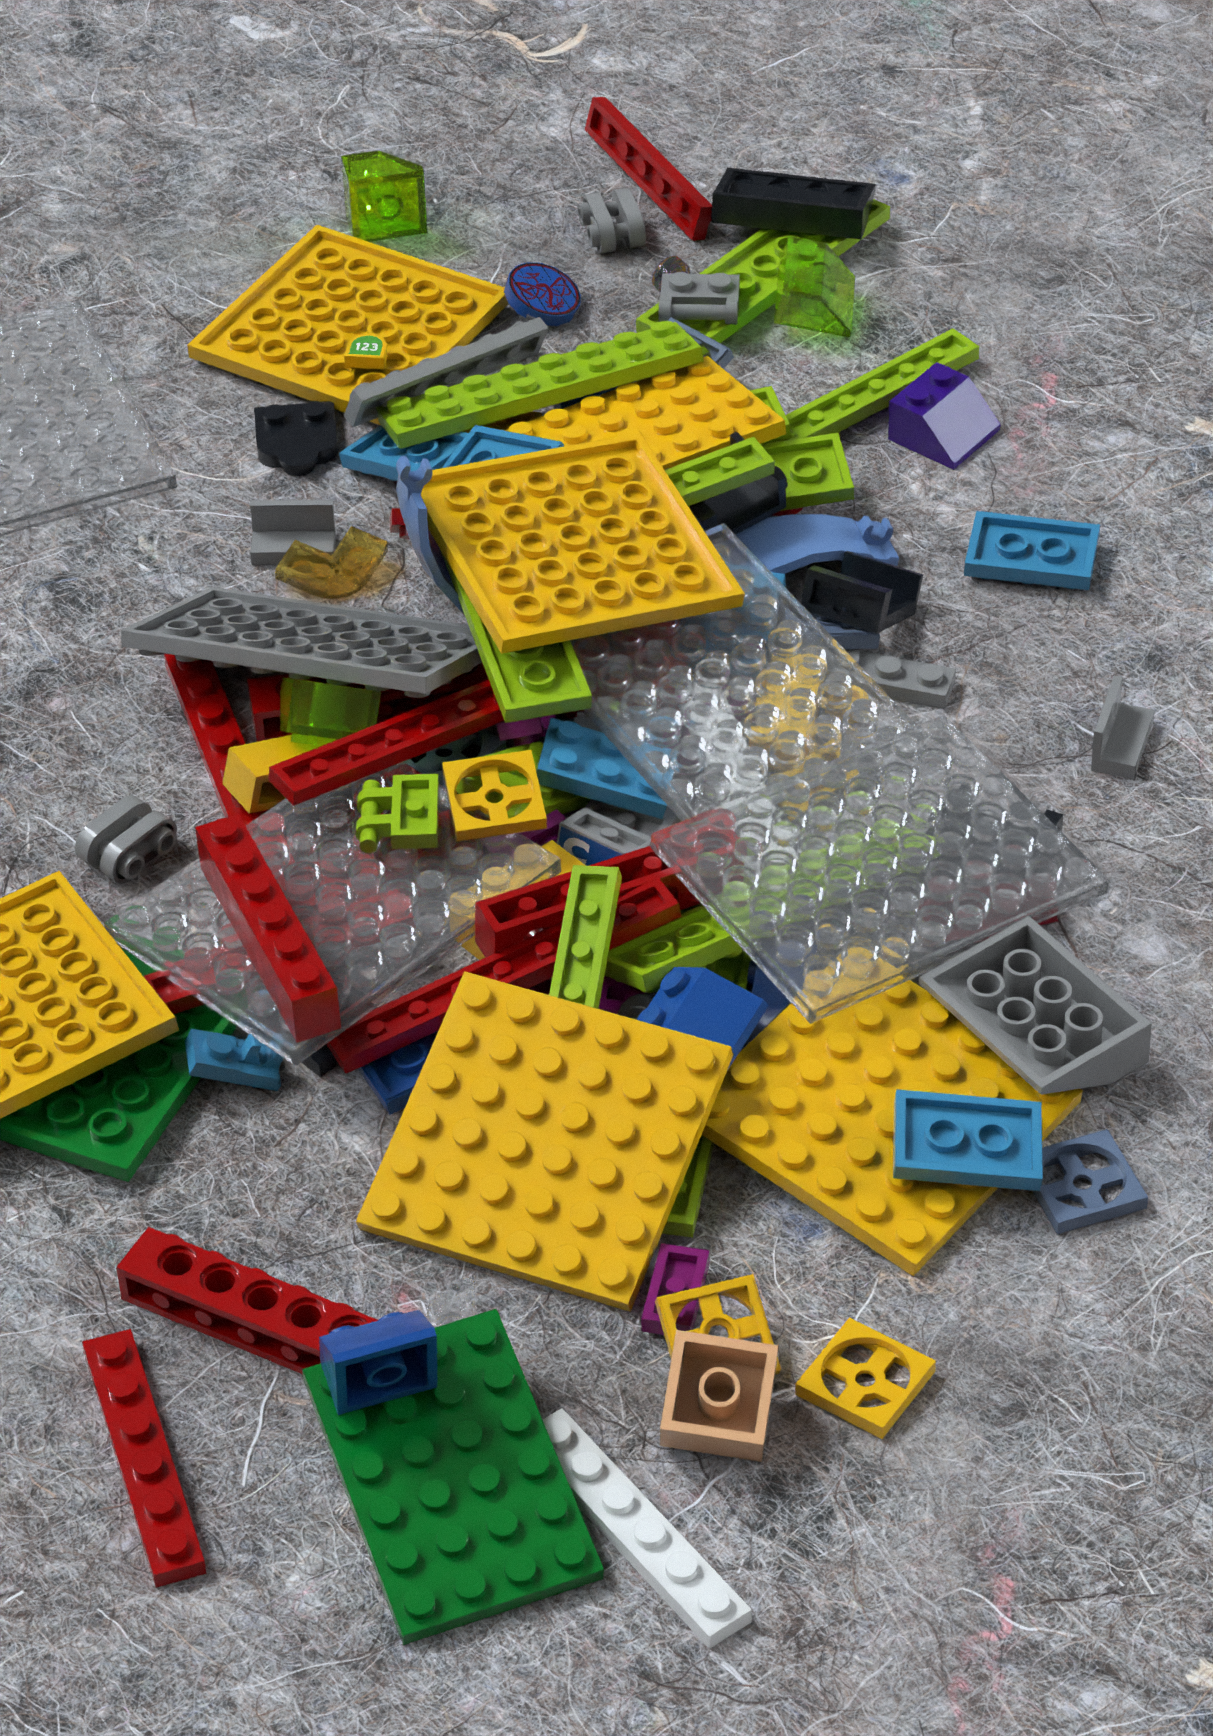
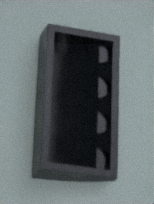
(793, 203)

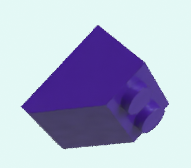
(941, 416)

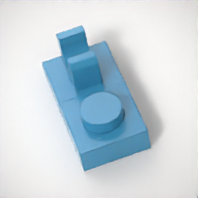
(232, 1059)

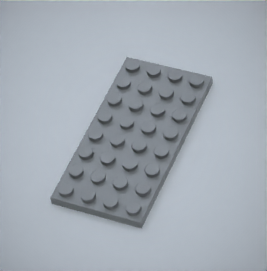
(309, 640)

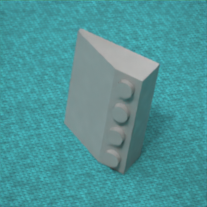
(1042, 1010)

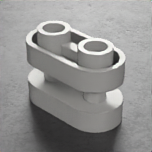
(600, 227)
(126, 839)

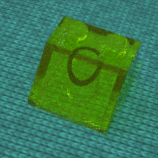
(383, 196)
(814, 288)
(325, 710)

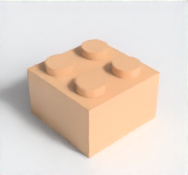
(718, 1395)

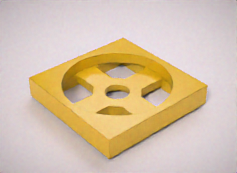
(488, 769)
(741, 1289)
(886, 1351)

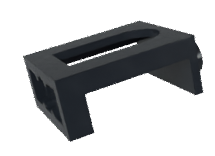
(868, 589)

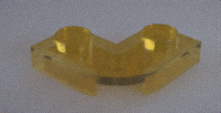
(334, 574)

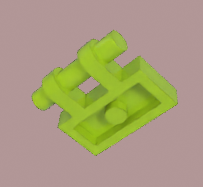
(412, 817)

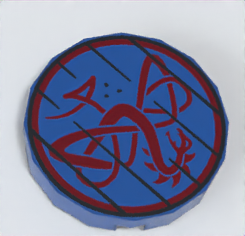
(542, 293)

